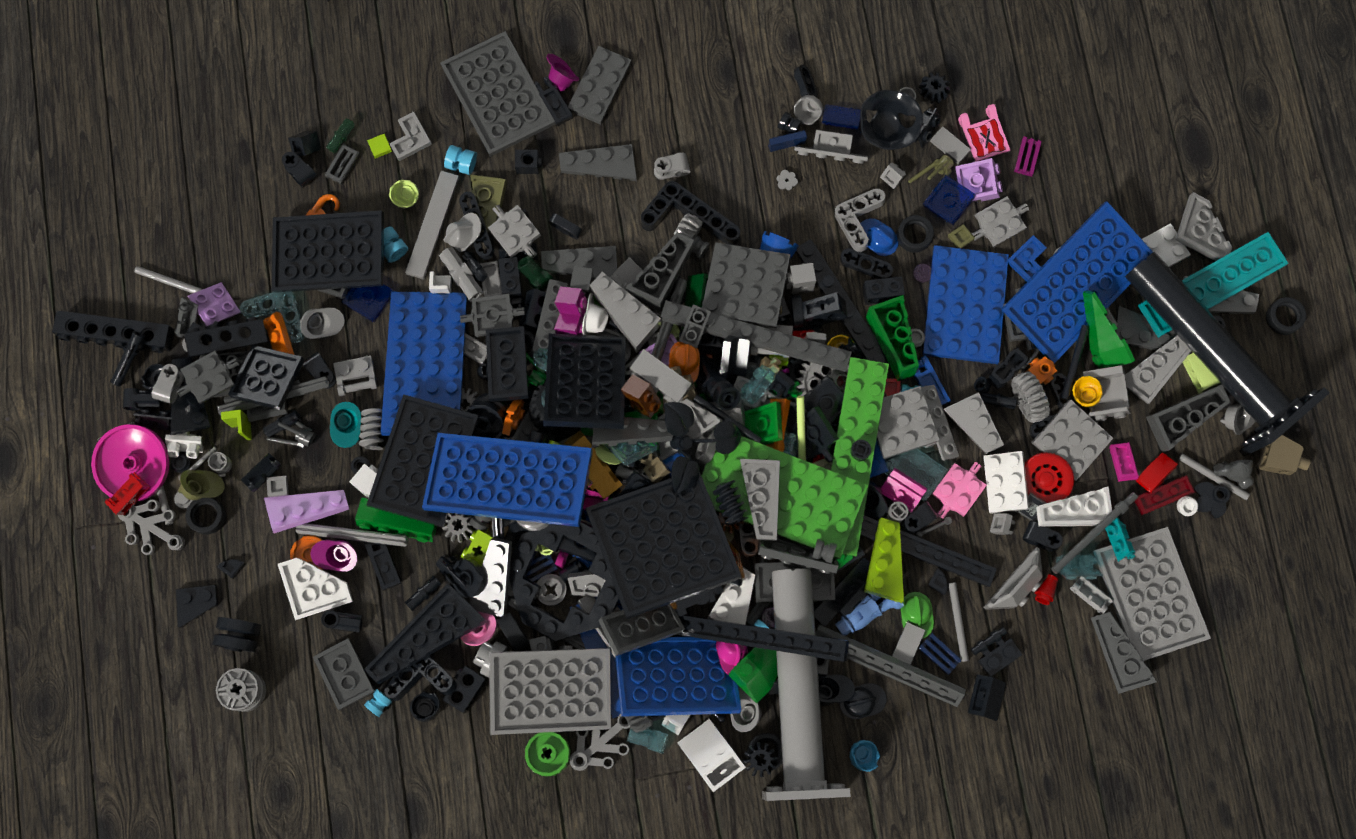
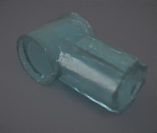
(652, 739)

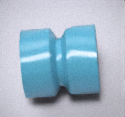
(461, 160)
(393, 247)

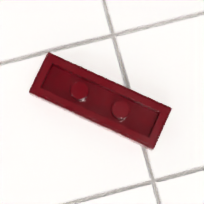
(1164, 495)

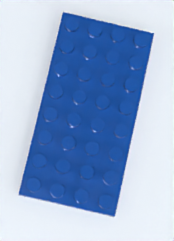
(1092, 259)
(424, 351)
(508, 479)

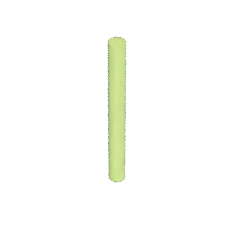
(801, 428)

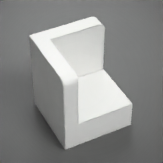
(439, 284)

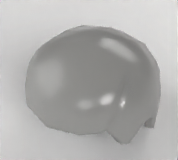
(808, 109)

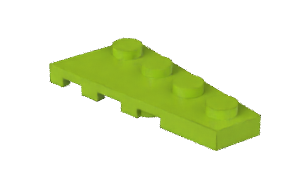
(885, 567)

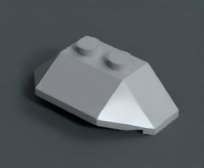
(1019, 584)

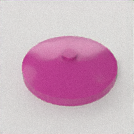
(128, 451)

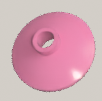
(482, 633)

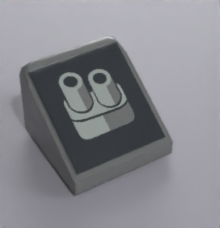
(1034, 502)

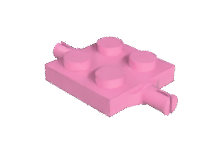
(959, 490)

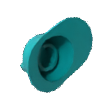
(345, 424)

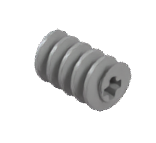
(371, 429)

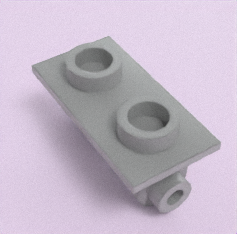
(1091, 594)

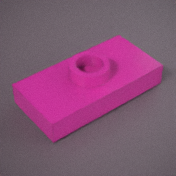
(1123, 462)

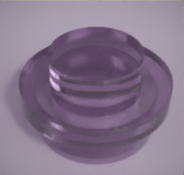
(922, 273)

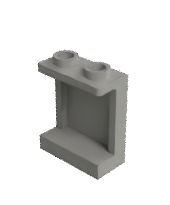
(1115, 393)

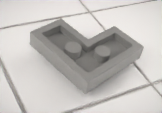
(414, 139)

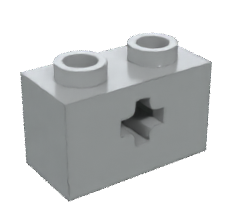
(801, 279)

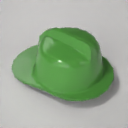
(918, 612)

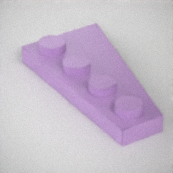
(299, 509)

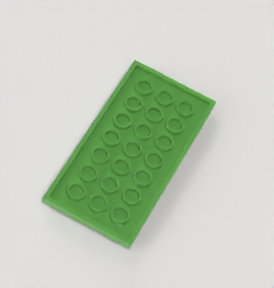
(810, 498)

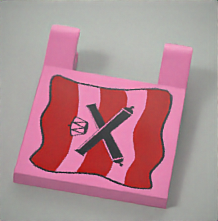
(986, 137)

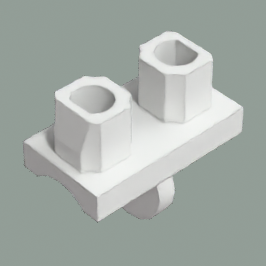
(184, 443)

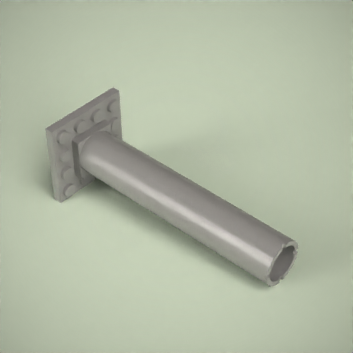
(799, 696)

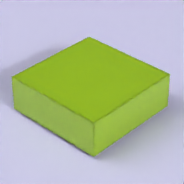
(379, 146)

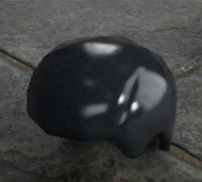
(151, 375)
(425, 706)

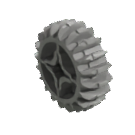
(1030, 397)

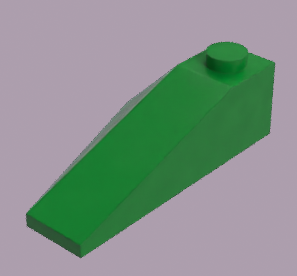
(1103, 340)
(756, 673)

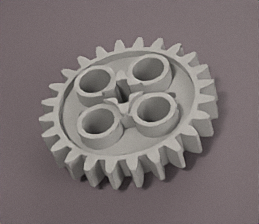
(808, 376)

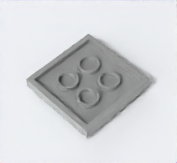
(905, 423)
(1073, 437)

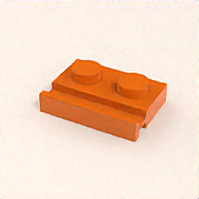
(514, 415)

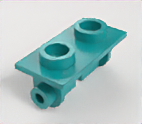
(1118, 537)

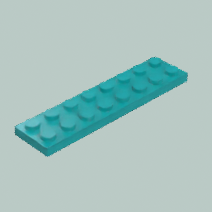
(1226, 277)

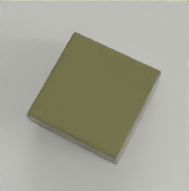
(961, 236)

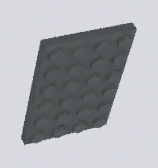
(497, 93)

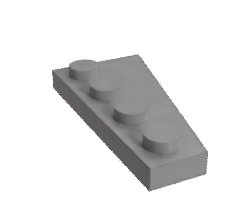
(762, 489)

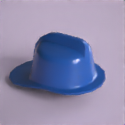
(881, 237)

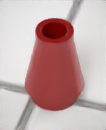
(1046, 591)

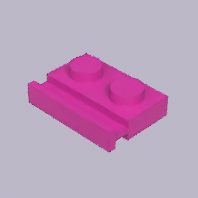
(903, 489)

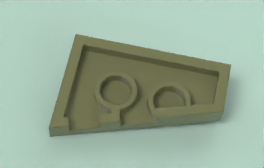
(489, 193)

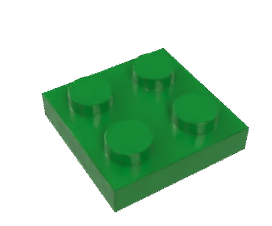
(765, 422)

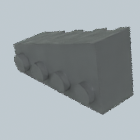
(659, 277)

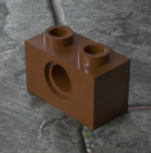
(641, 396)

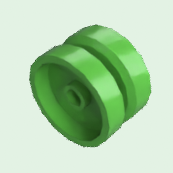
(536, 751)

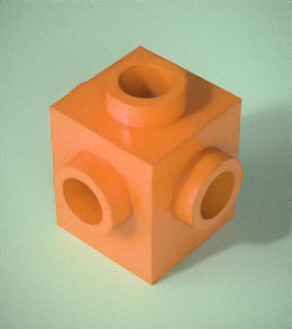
(1042, 369)

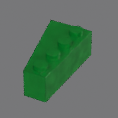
(894, 336)

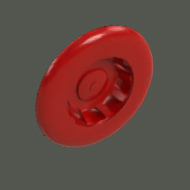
(1047, 478)

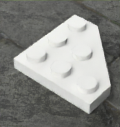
(311, 588)

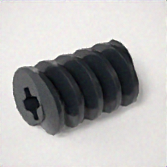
(729, 503)

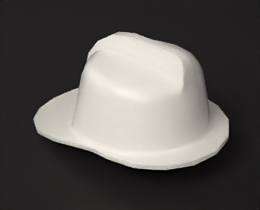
(595, 318)

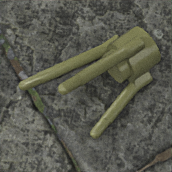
(941, 165)

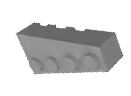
(626, 312)

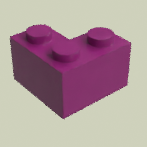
(572, 309)

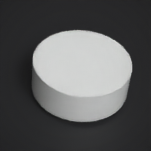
(1187, 506)

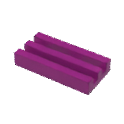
(1031, 142)

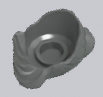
(1237, 471)

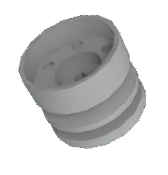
(250, 695)

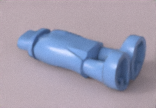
(864, 613)

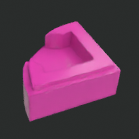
(561, 559)

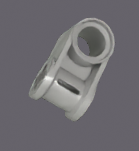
(673, 166)
(167, 384)

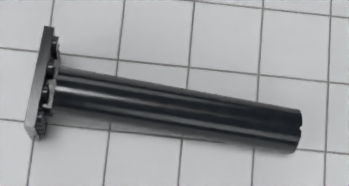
(1221, 353)

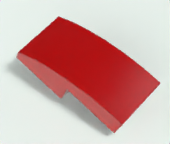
(1156, 472)

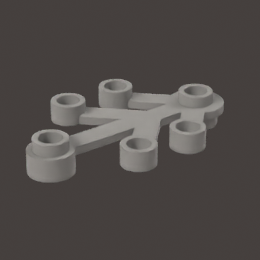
(148, 525)
(598, 744)

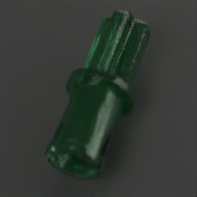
(340, 135)

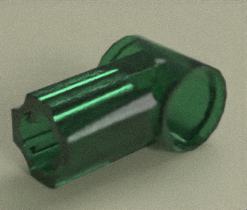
(537, 276)

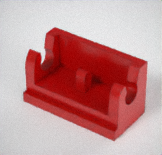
(128, 494)

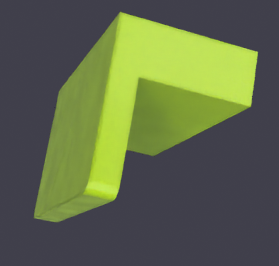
(238, 419)

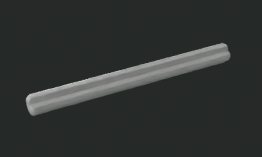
(352, 534)

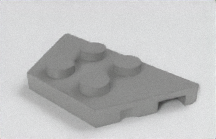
(703, 423)

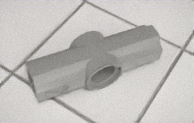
(460, 273)

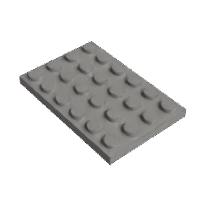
(1153, 595)
(549, 691)

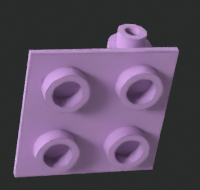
(214, 304)

